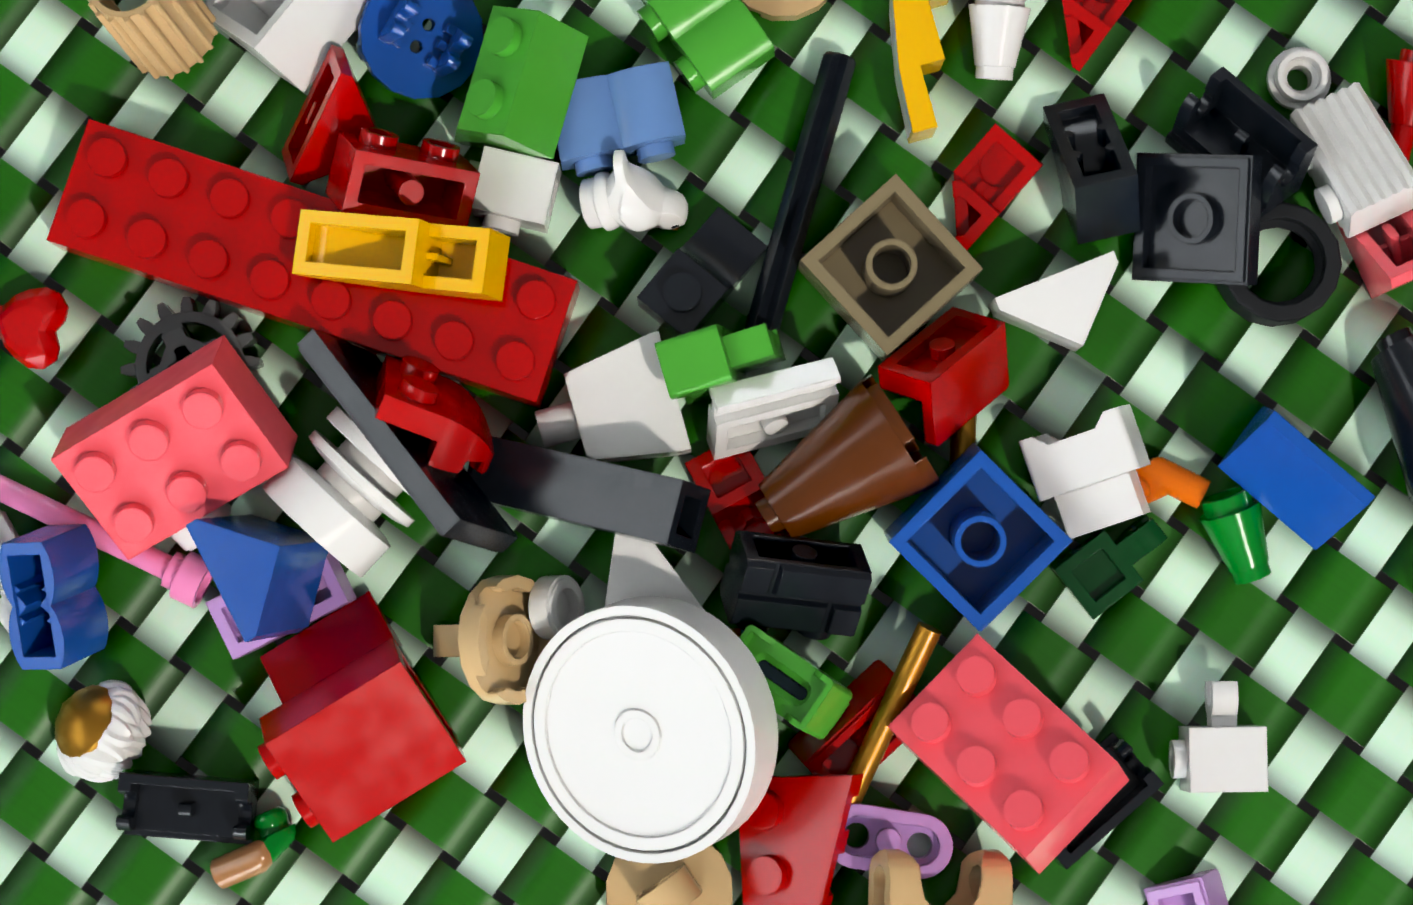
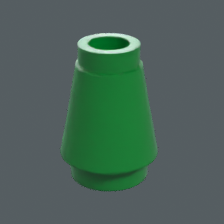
(1238, 533)

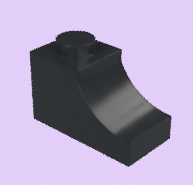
(1093, 169)
(701, 274)

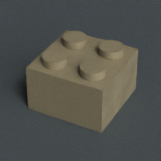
(889, 267)

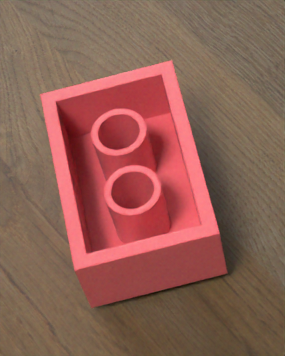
(175, 448)
(1009, 753)

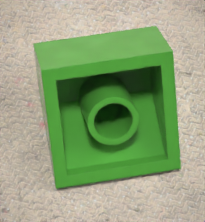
(521, 83)

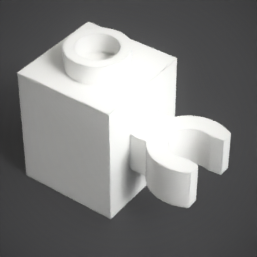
(1222, 753)

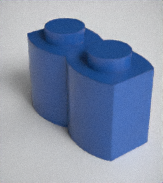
(53, 596)

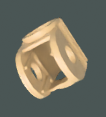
(160, 34)

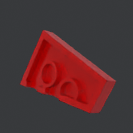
(796, 839)

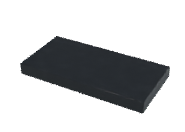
(447, 499)

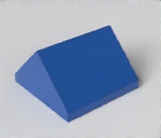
(1294, 478)
(262, 572)

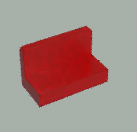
(952, 369)

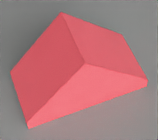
(1384, 254)

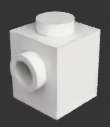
(515, 191)

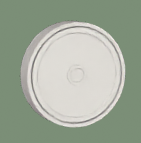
(650, 729)

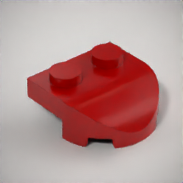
(435, 407)

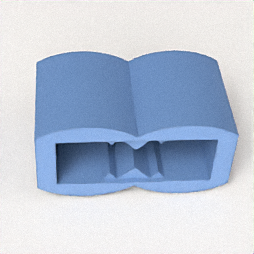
(621, 111)

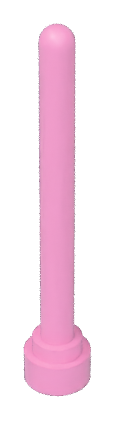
(181, 574)

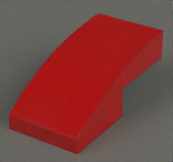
(732, 493)

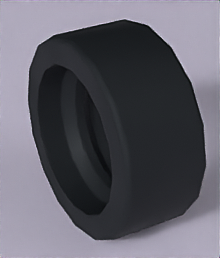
(1324, 278)

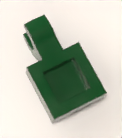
(1102, 569)

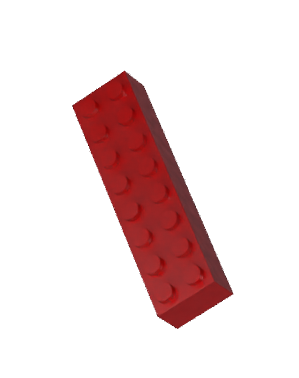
(235, 244)

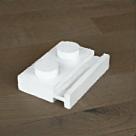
(770, 407)

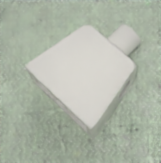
(618, 408)

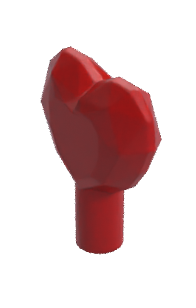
(31, 326)

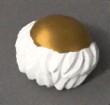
(101, 731)

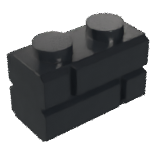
(795, 584)

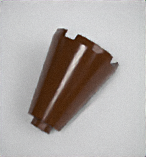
(846, 466)

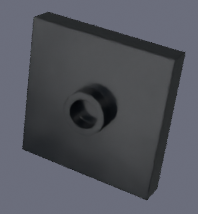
(1198, 218)

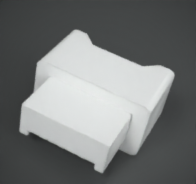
(1091, 472)

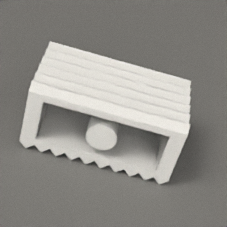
(1357, 162)

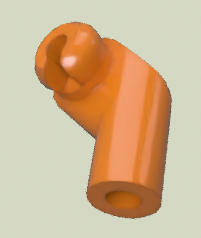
(1171, 479)

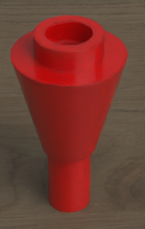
(1400, 100)

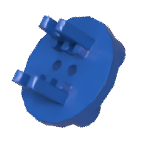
(445, 51)

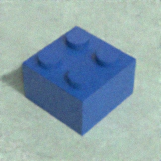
(977, 537)

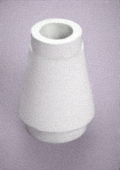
(997, 36)

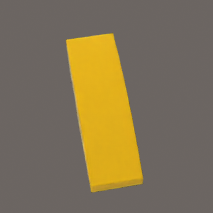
(401, 254)

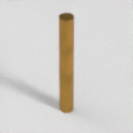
(892, 704)

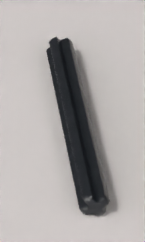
(801, 191)

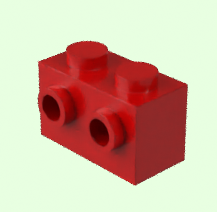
(396, 179)

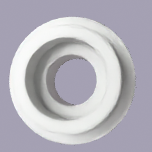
(1309, 63)

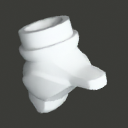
(630, 199)

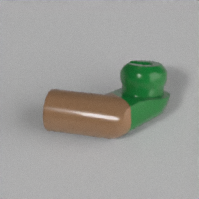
(258, 855)

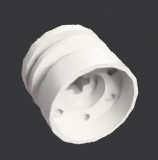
(342, 496)

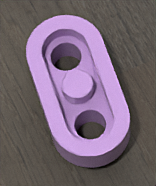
(891, 830)

